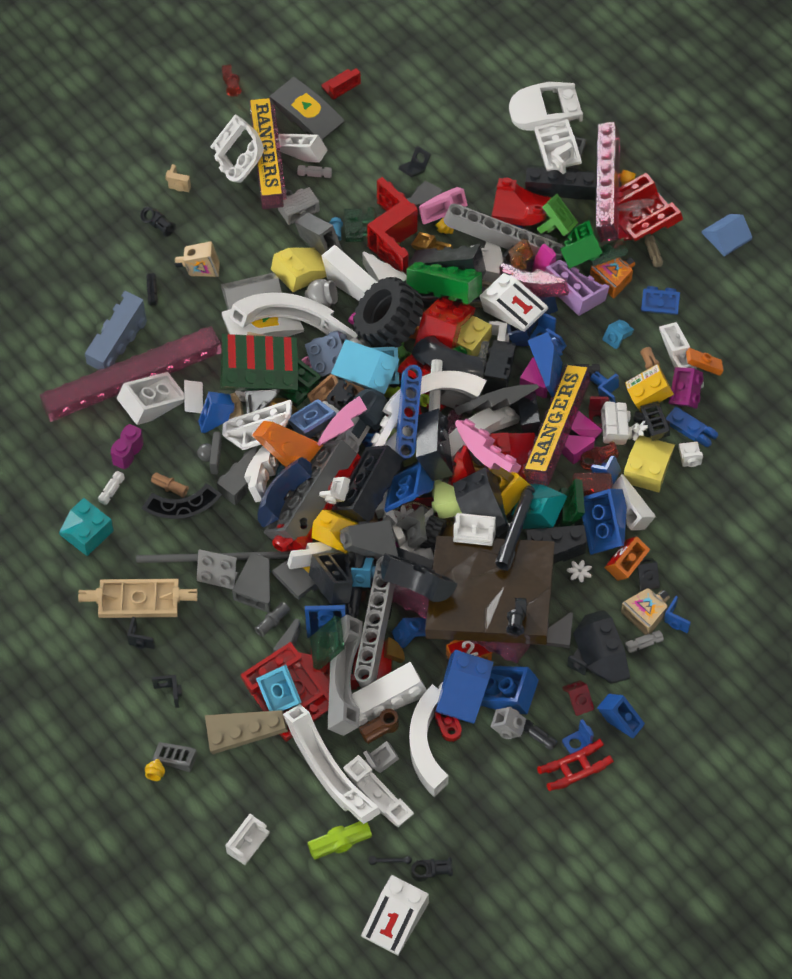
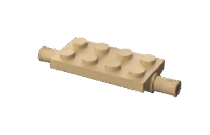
(138, 597)

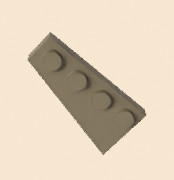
(238, 729)

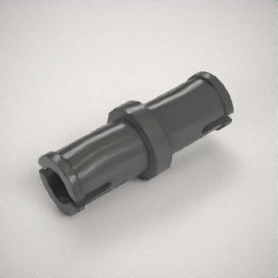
(272, 619)

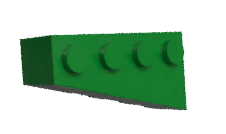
(445, 281)

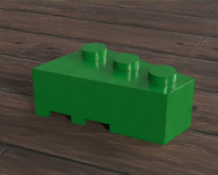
(581, 245)

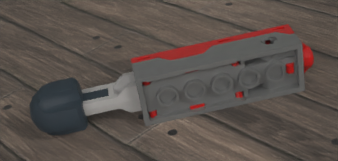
(333, 460)

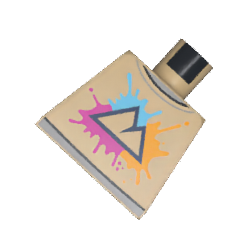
(200, 260)
(646, 609)

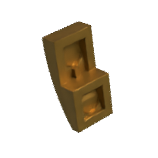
(428, 241)

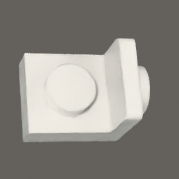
(690, 454)

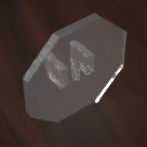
(636, 206)

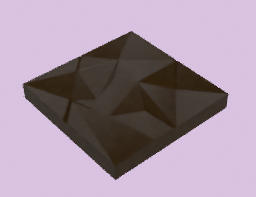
(487, 593)

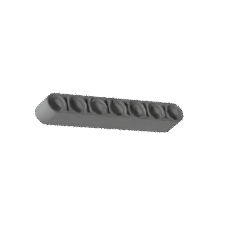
(495, 230)
(374, 630)

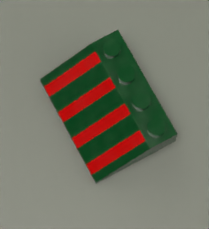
(259, 363)

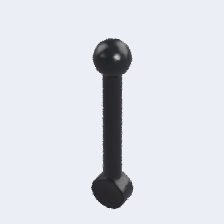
(373, 860)

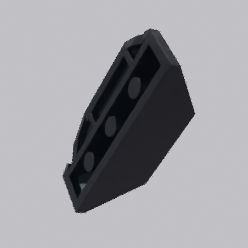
(602, 647)

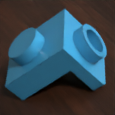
(617, 332)
(364, 576)

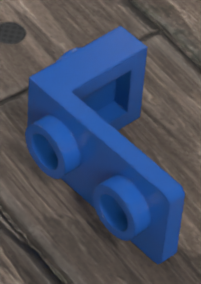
(408, 629)

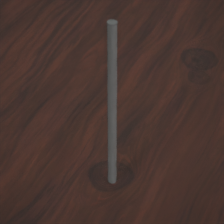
(194, 557)

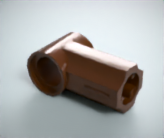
(378, 726)

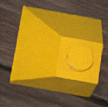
(327, 528)

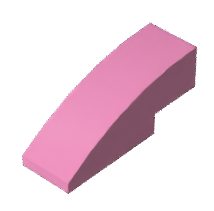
(438, 205)
(343, 420)

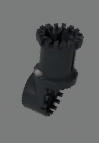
(158, 221)
(516, 617)
(433, 868)

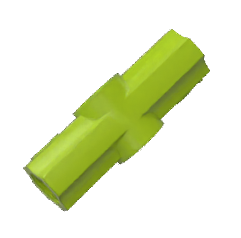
(339, 839)

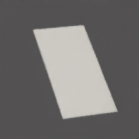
(193, 396)

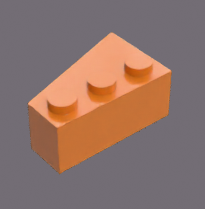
(285, 443)

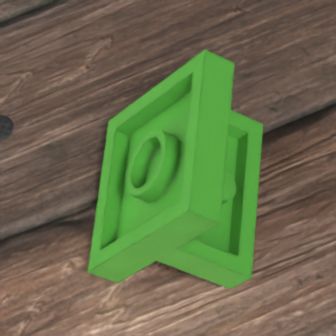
(558, 217)

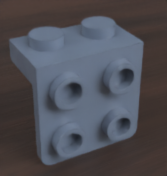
(325, 351)

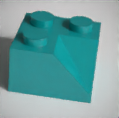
(544, 507)
(86, 527)

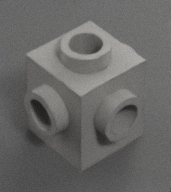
(508, 723)

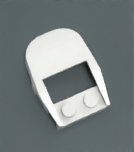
(528, 107)
(245, 161)

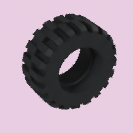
(388, 313)

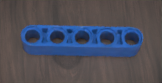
(413, 404)

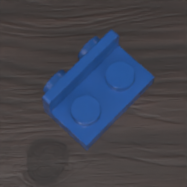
(660, 301)

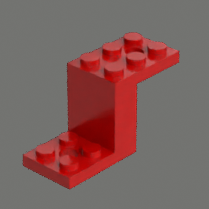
(392, 226)
(444, 322)

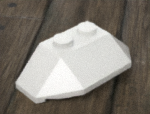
(240, 428)

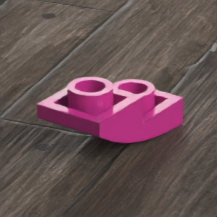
(544, 258)

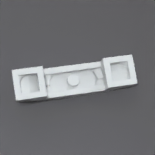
(377, 792)

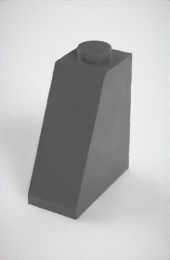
(317, 233)
(369, 539)
(254, 583)

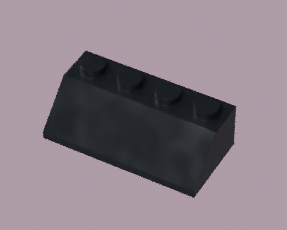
(572, 184)
(369, 483)

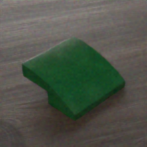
(307, 382)
(574, 504)

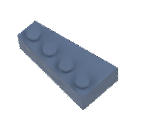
(117, 333)

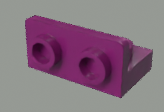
(686, 387)

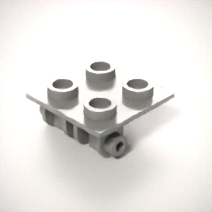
(216, 569)

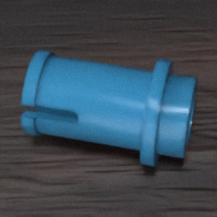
(337, 223)

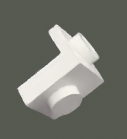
(561, 156)
(500, 330)
(338, 490)

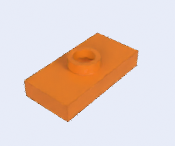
(704, 361)

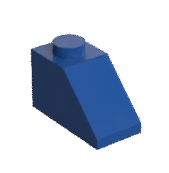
(215, 411)
(621, 714)

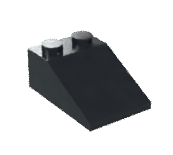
(481, 496)

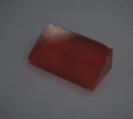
(594, 482)

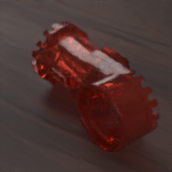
(232, 81)
(599, 454)

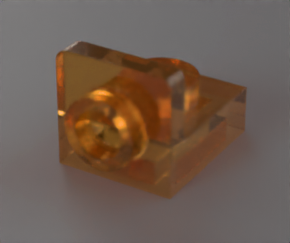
(520, 254)

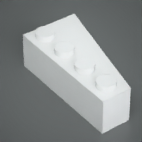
(389, 692)

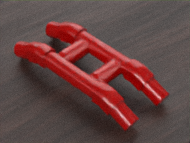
(578, 755)

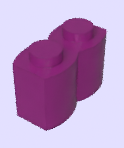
(127, 446)

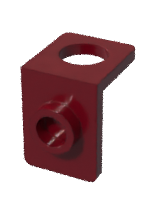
(595, 406)
(579, 697)

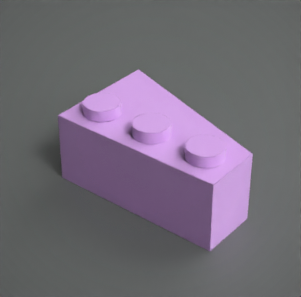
(583, 290)

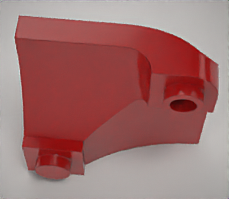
(517, 204)
(515, 445)

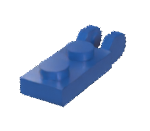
(691, 427)

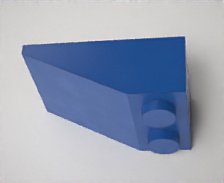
(548, 359)
(408, 486)
(605, 520)
(319, 615)
(464, 686)
(510, 688)

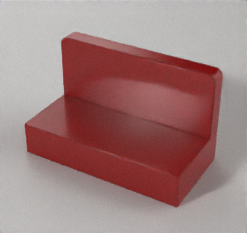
(342, 83)

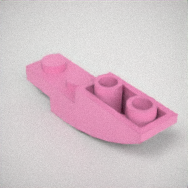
(483, 449)

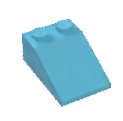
(364, 366)

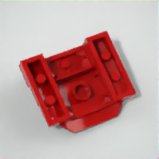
(652, 217)
(309, 682)

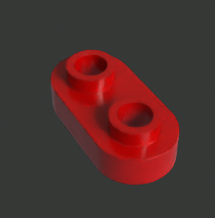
(448, 724)

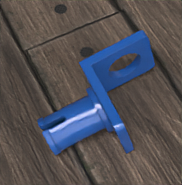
(605, 385)

